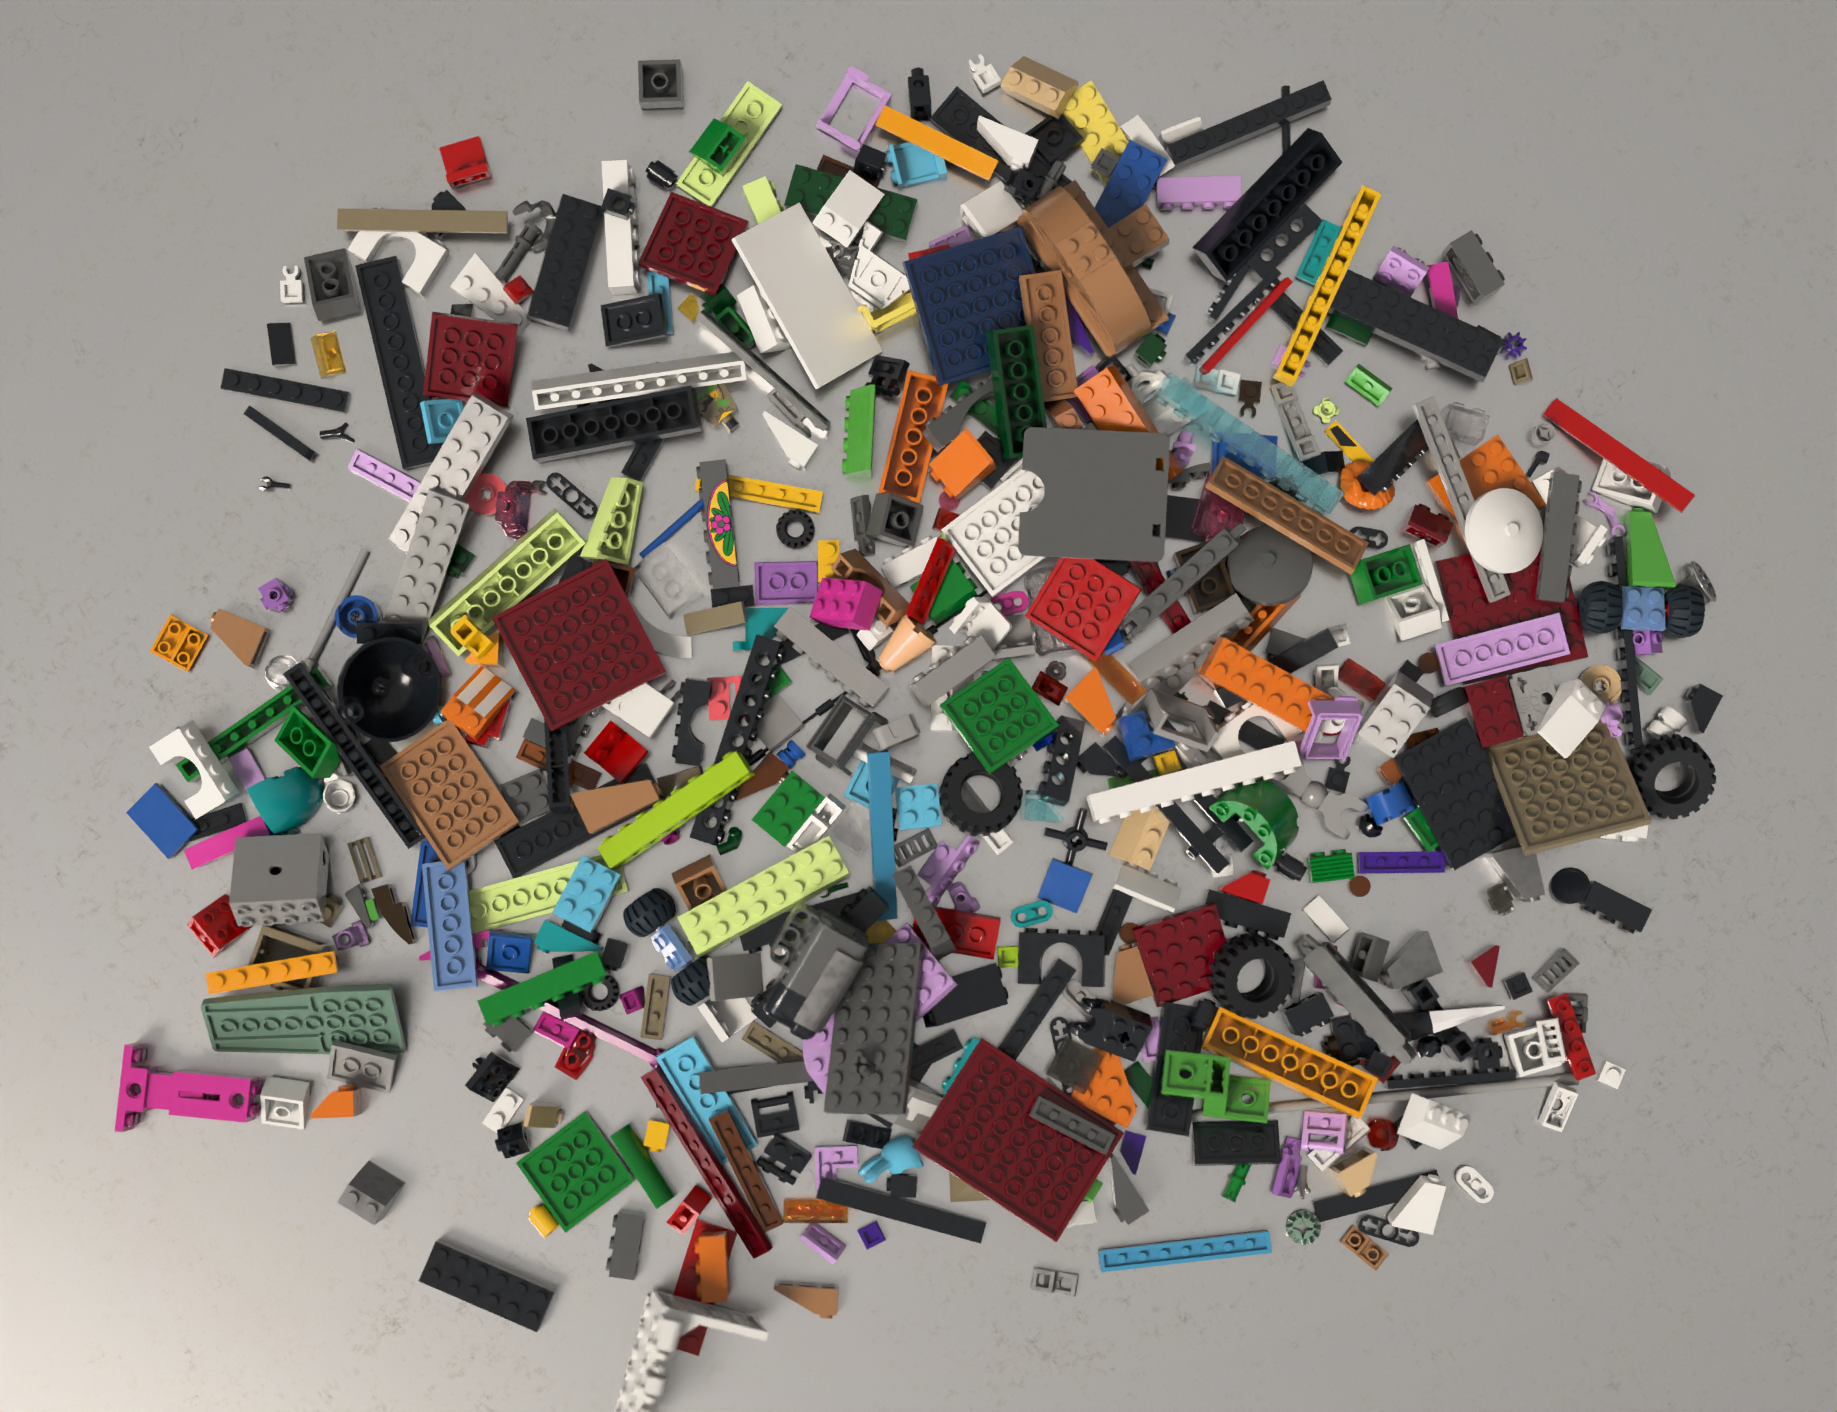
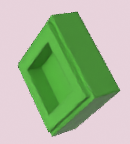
(373, 909)

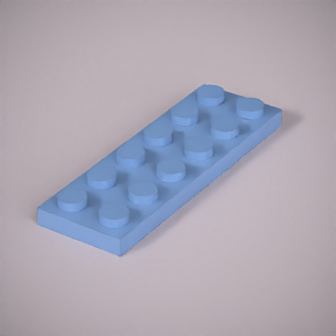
(449, 927)

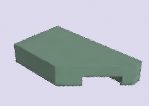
(1646, 678)

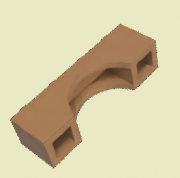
(853, 566)

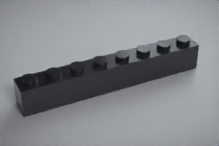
(1249, 124)
(861, 913)

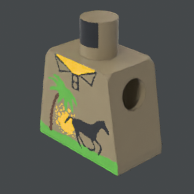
(718, 406)

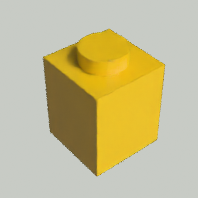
(656, 1135)

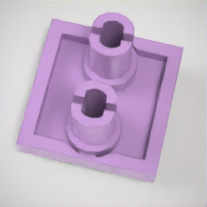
(1401, 271)

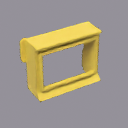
(896, 312)

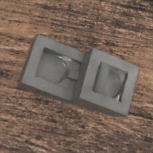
(1055, 1282)

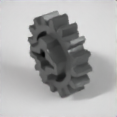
(840, 260)

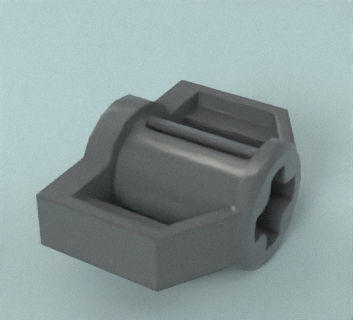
(1581, 1011)

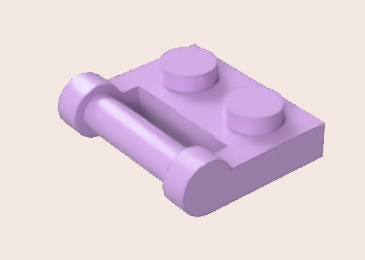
(1326, 1125)

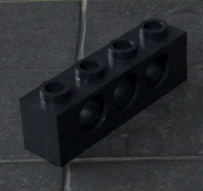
(1306, 219)
(1073, 731)

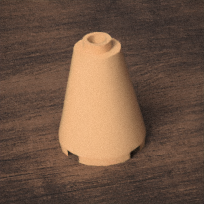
(905, 644)

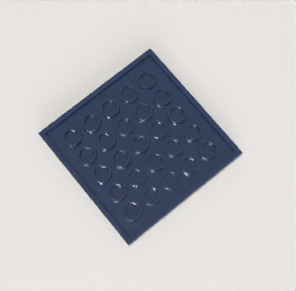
(965, 294)

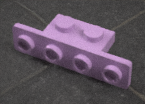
(945, 865)

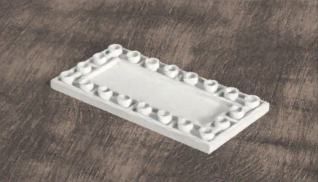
(807, 295)

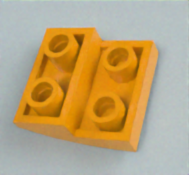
(178, 643)

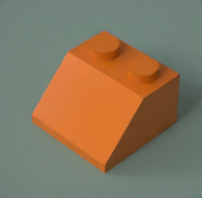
(340, 1103)

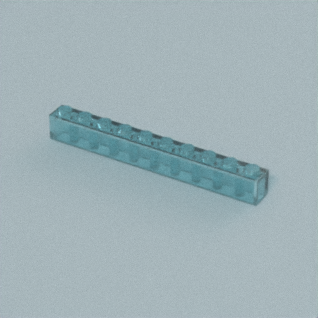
(1248, 443)

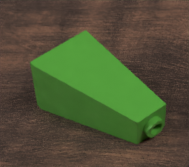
(1644, 553)

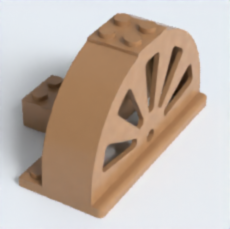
(1103, 261)

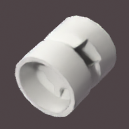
(1668, 723)

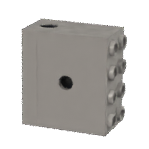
(279, 879)

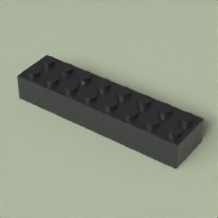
(1267, 204)
(1415, 325)
(614, 424)

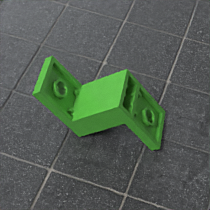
(1212, 1082)

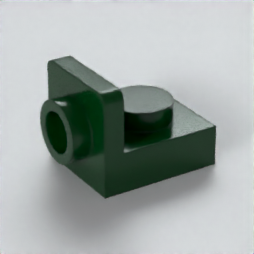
(460, 561)

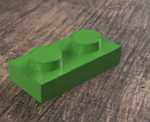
(1368, 384)

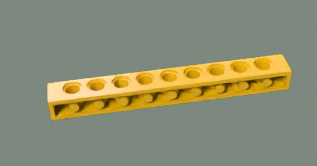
(1327, 286)

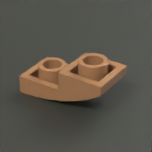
(1364, 1248)

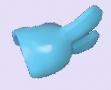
(895, 1158)

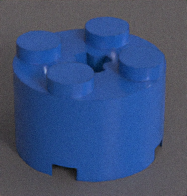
(349, 610)
(1390, 803)

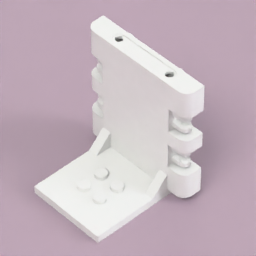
(660, 1326)

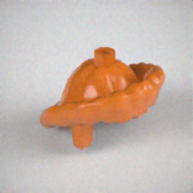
(1357, 493)

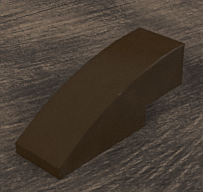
(394, 913)

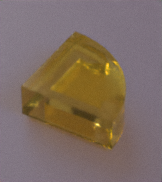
(689, 308)

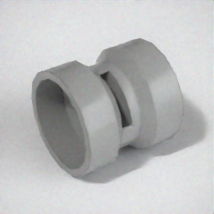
(1546, 431)

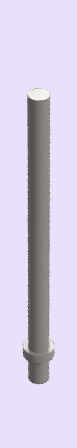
(311, 660)

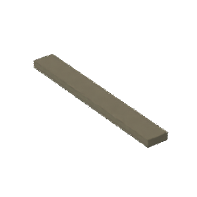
(422, 220)

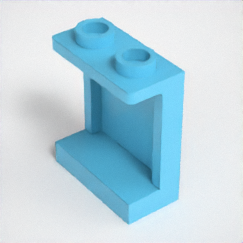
(914, 165)

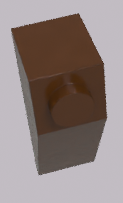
(767, 774)

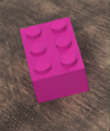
(846, 604)

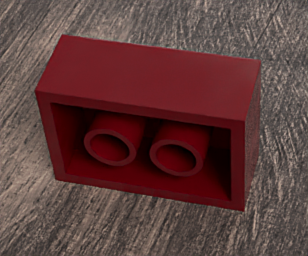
(1492, 711)

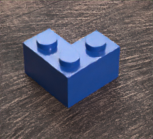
(1141, 741)

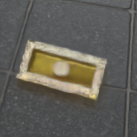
(327, 354)

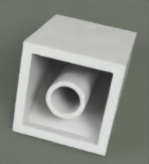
(991, 211)

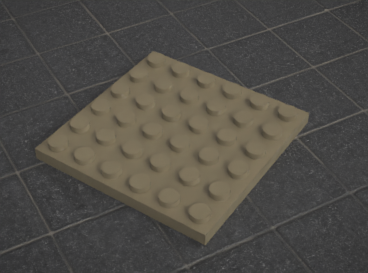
(1569, 798)

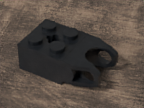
(1113, 1028)

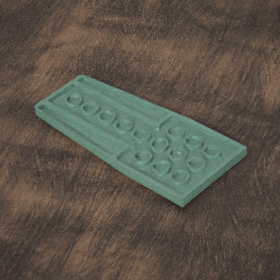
(305, 1020)

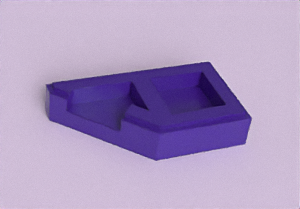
(1132, 1149)

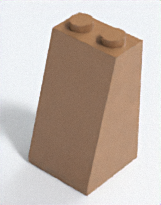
(612, 804)

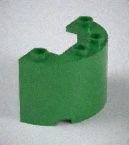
(1266, 812)

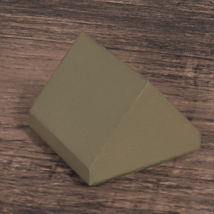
(1521, 371)

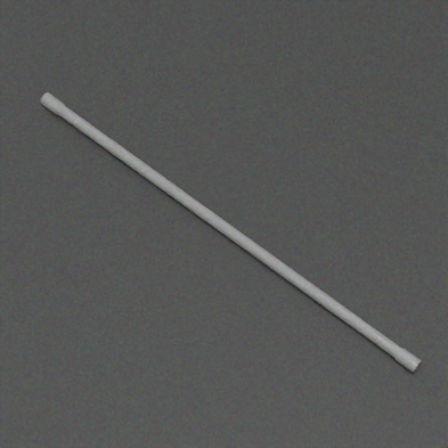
(1431, 1092)

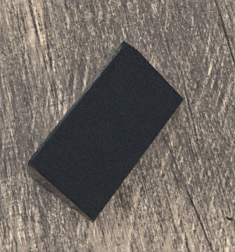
(281, 344)

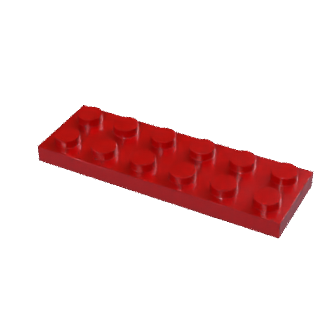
(687, 1283)

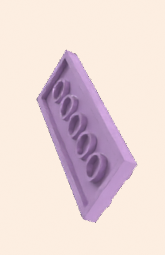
(1502, 649)

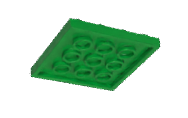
(999, 715)
(575, 1172)

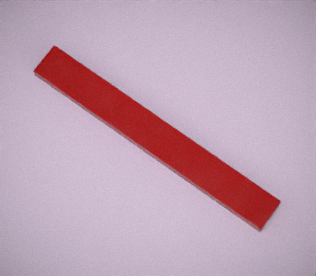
(1619, 455)

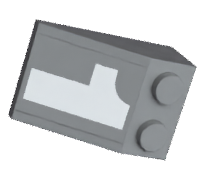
(920, 1107)

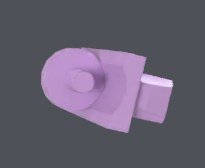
(1183, 448)

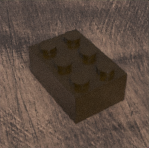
(1212, 588)

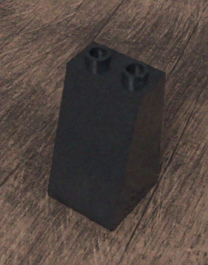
(975, 993)

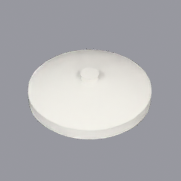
(1504, 530)

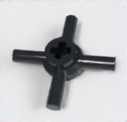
(1070, 834)

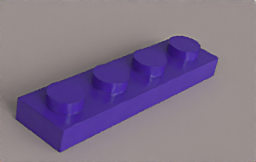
(1401, 862)

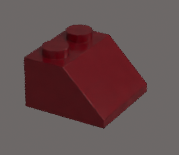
(1427, 525)

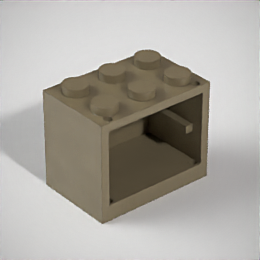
(280, 944)

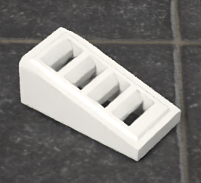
(1560, 1047)

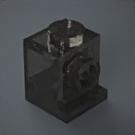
(1499, 899)

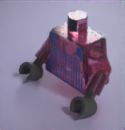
(513, 507)

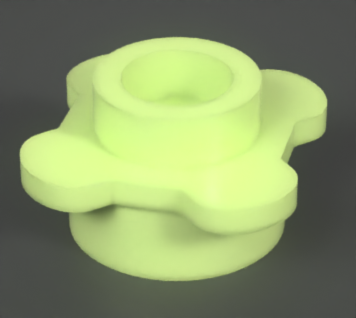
(1326, 404)

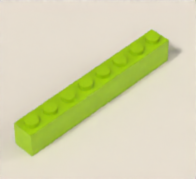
(675, 810)

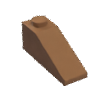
(815, 1298)

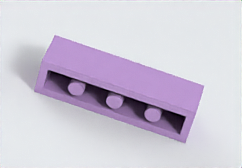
(1197, 191)

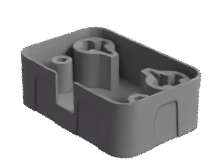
(1528, 698)
(896, 732)

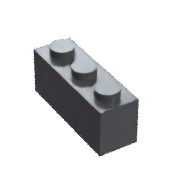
(625, 1245)

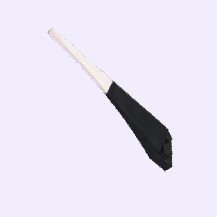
(1355, 1043)

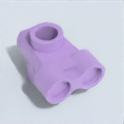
(1611, 716)
(964, 901)
(355, 934)

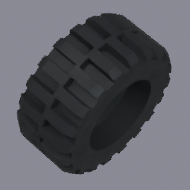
(1688, 795)
(973, 821)
(1272, 989)

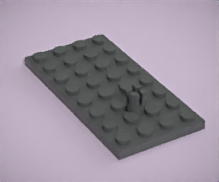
(876, 1033)

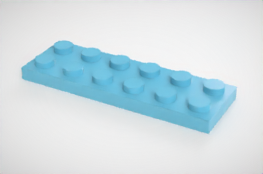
(681, 1067)

